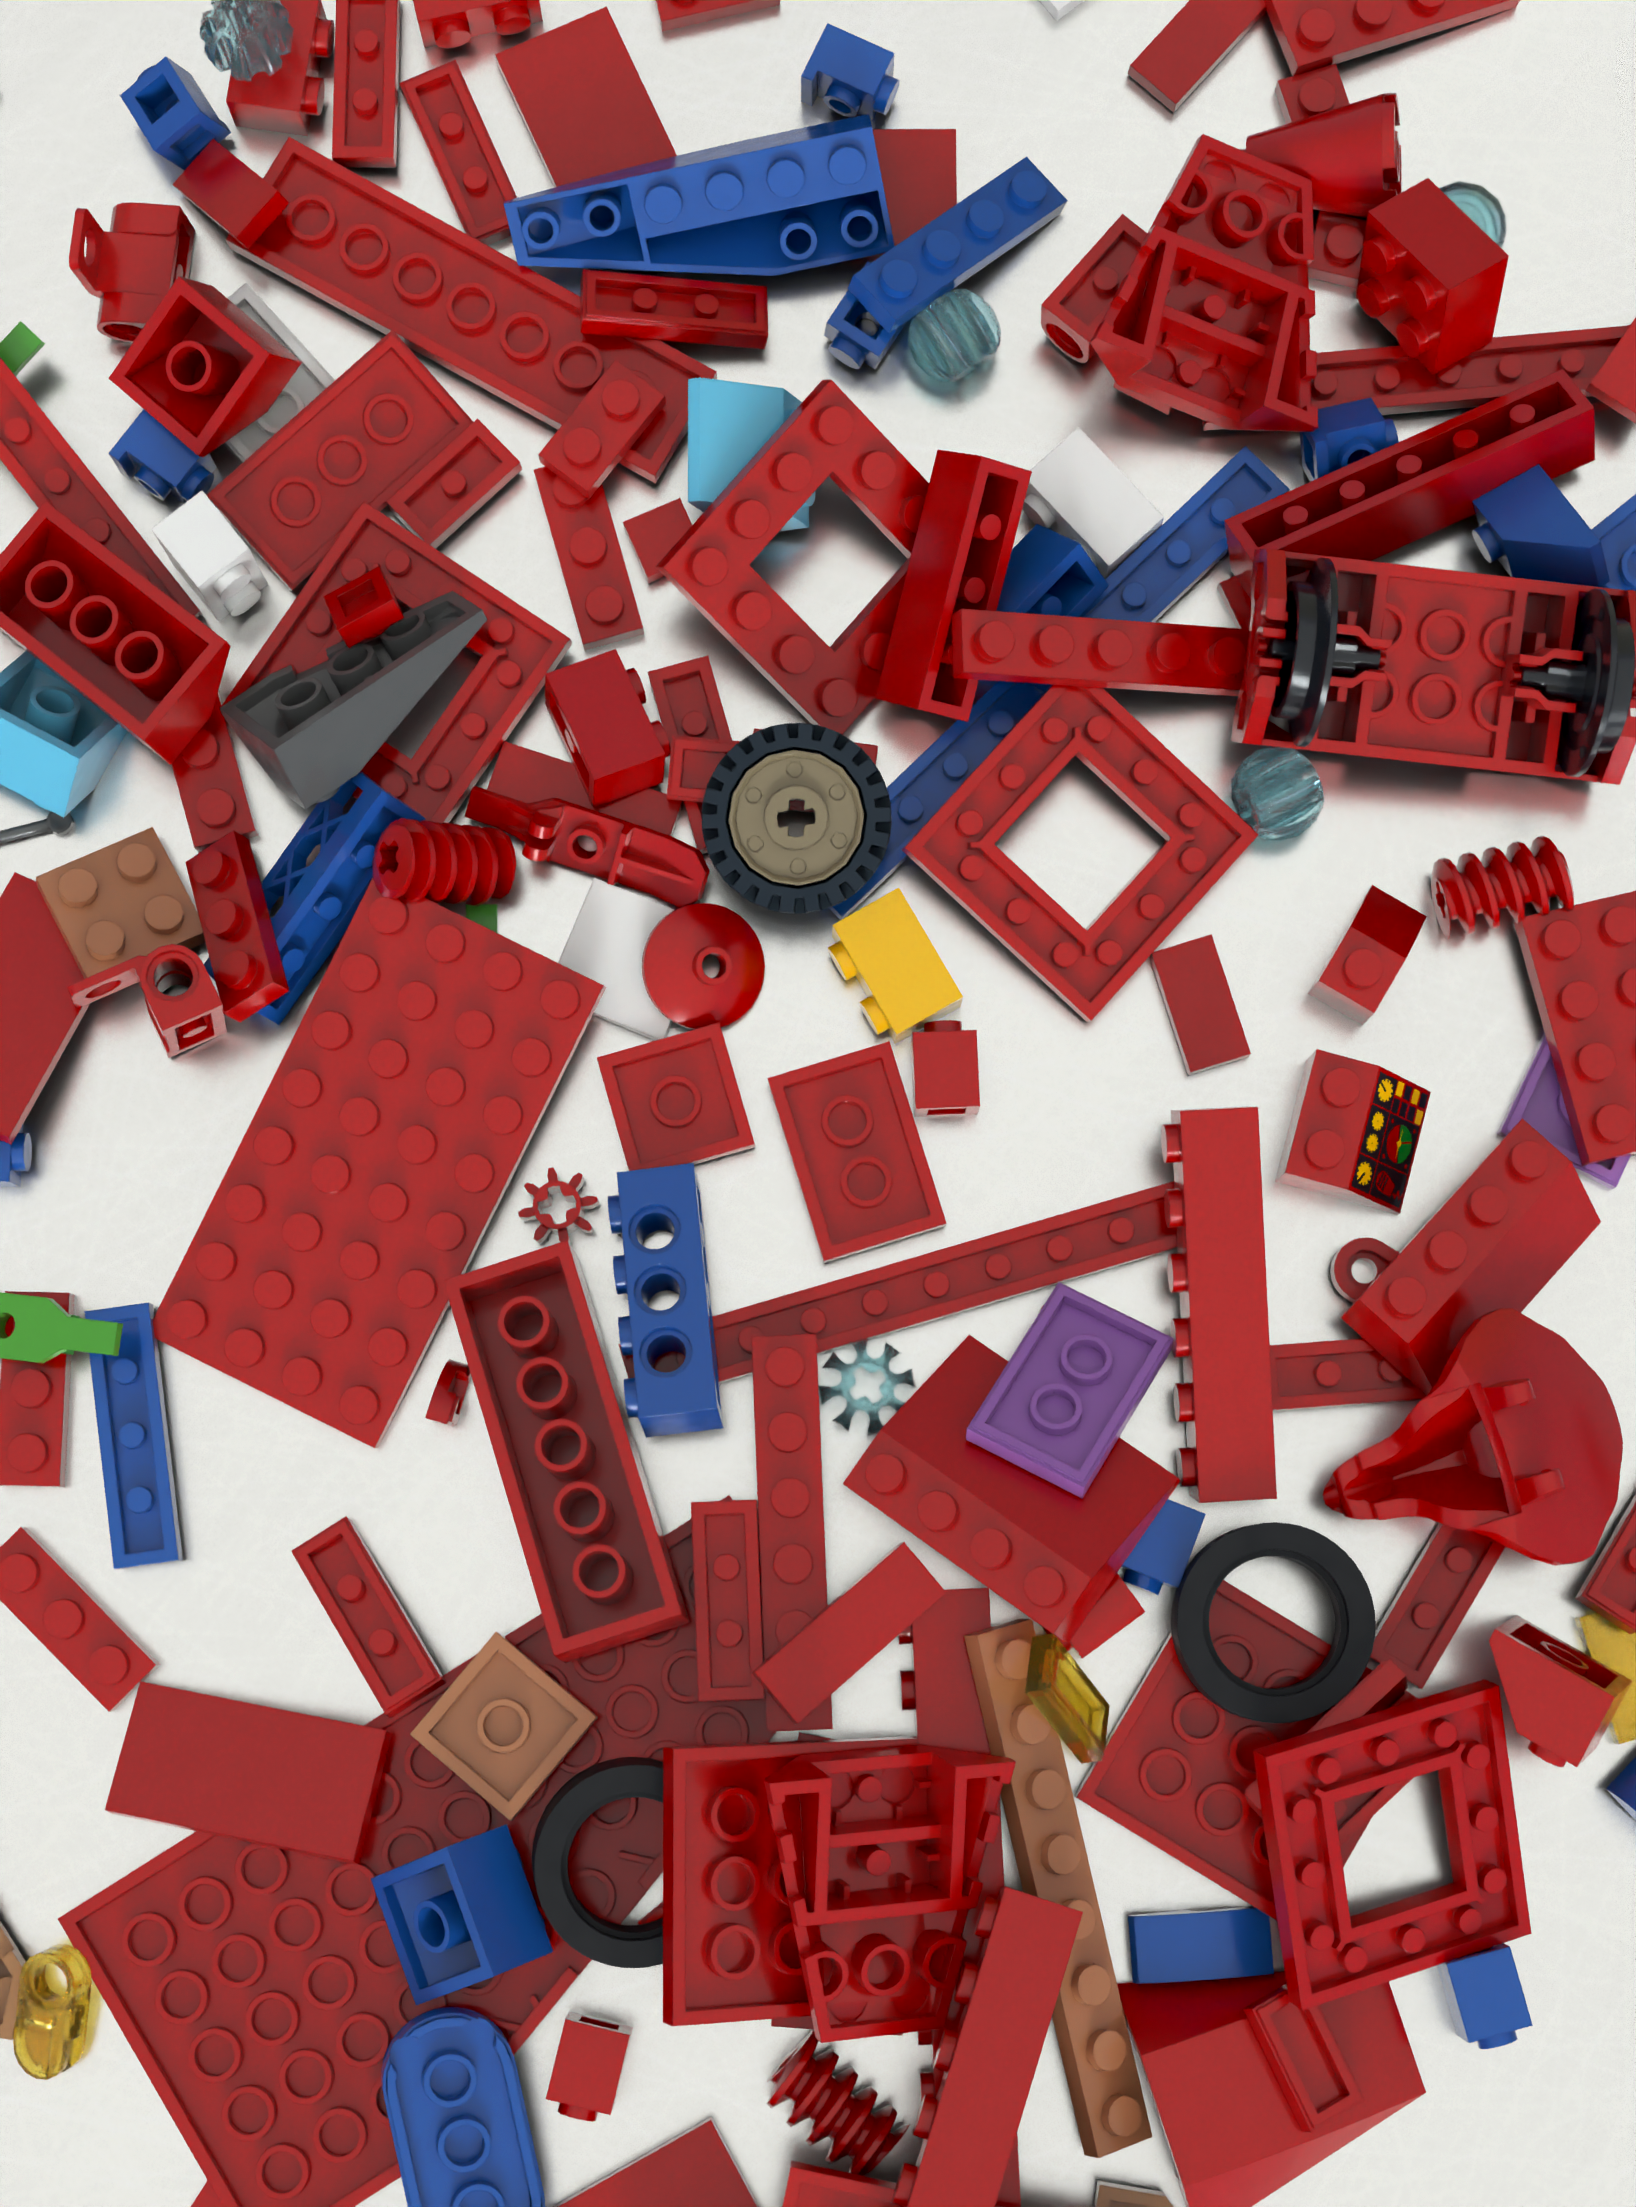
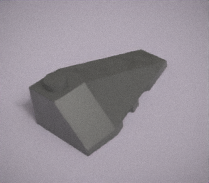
(332, 719)

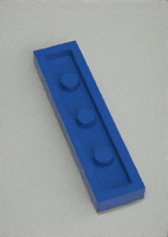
(957, 244)
(135, 1443)

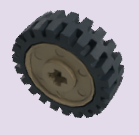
(757, 785)

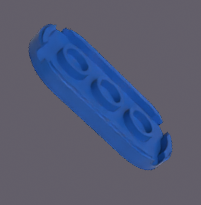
(459, 2114)

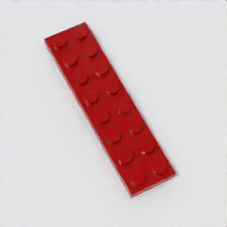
(457, 300)

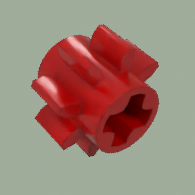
(543, 1199)

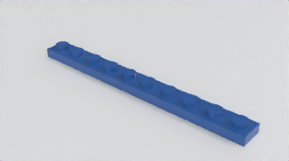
(1137, 591)

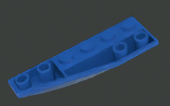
(719, 210)

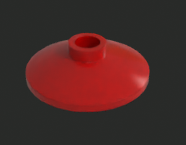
(675, 971)

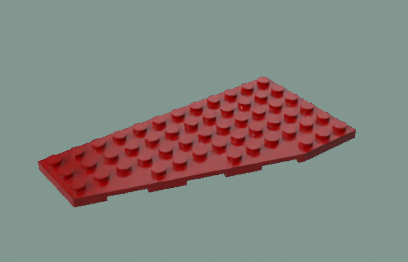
(271, 1977)

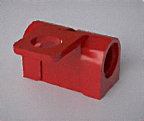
(131, 263)
(1082, 298)
(178, 1020)

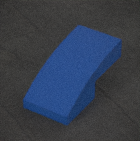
(1200, 1945)

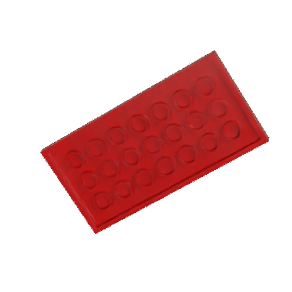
(376, 1161)

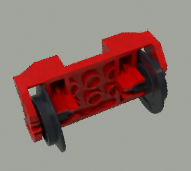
(1439, 667)

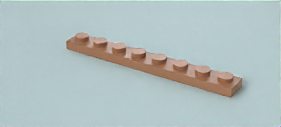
(1057, 1869)

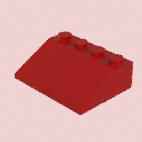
(996, 1519)

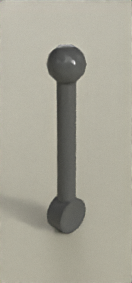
(53, 823)

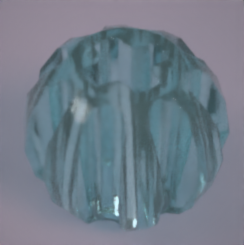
(246, 36)
(954, 335)
(1277, 793)
(870, 1368)

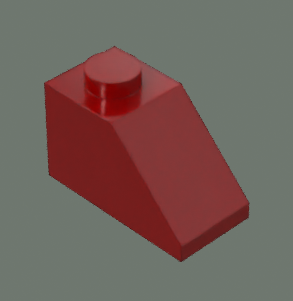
(1368, 955)

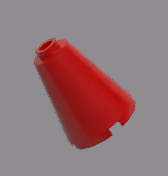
(1344, 151)

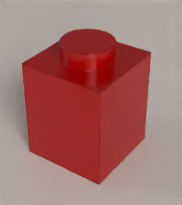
(945, 1070)
(588, 2066)

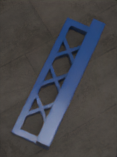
(327, 893)

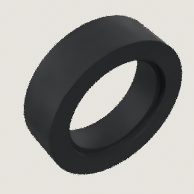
(1351, 1606)
(574, 1802)

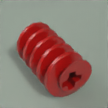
(443, 862)
(1500, 883)
(833, 2107)

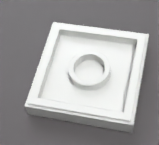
(609, 949)

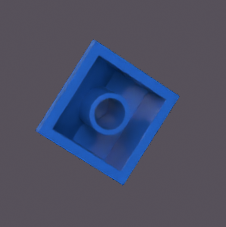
(462, 1915)

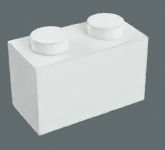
(1090, 502)
(211, 557)

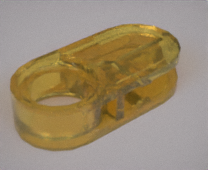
(49, 2025)

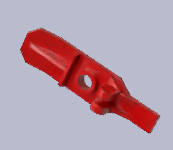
(624, 850)

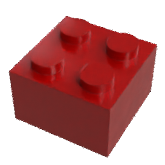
(1430, 276)

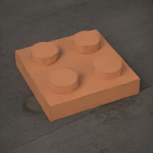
(120, 903)
(504, 1726)

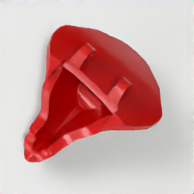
(1501, 1446)

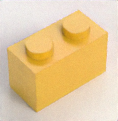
(894, 966)

